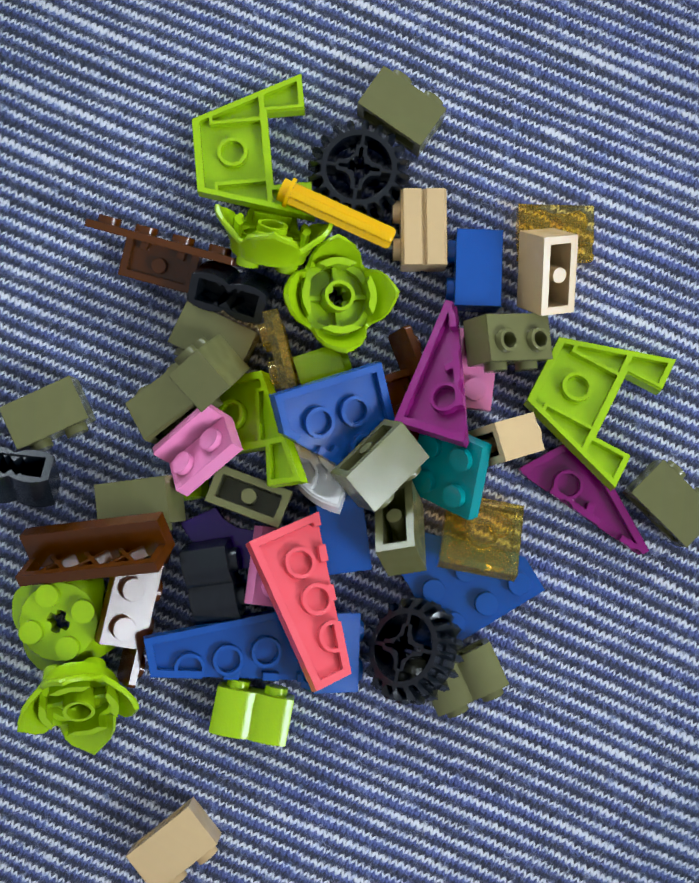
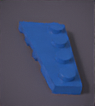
(225, 649)

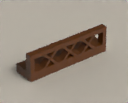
(85, 548)

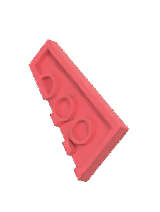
(300, 589)

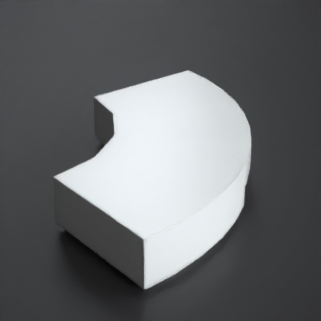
(321, 486)

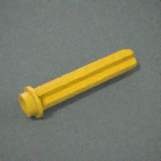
(335, 213)

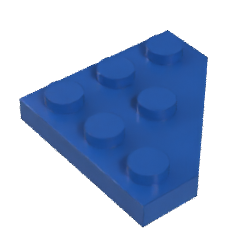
(334, 411)
(471, 597)

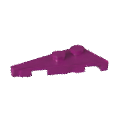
(436, 393)
(579, 489)

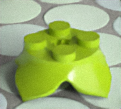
(270, 238)
(365, 293)
(42, 639)
(79, 700)

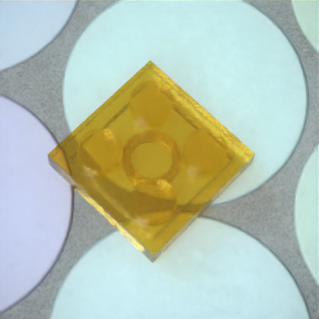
(275, 339)
(483, 544)

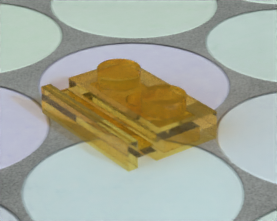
(569, 218)

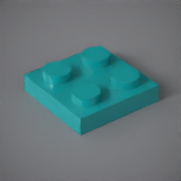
(454, 474)

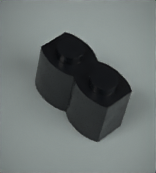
(222, 287)
(28, 477)
(213, 580)

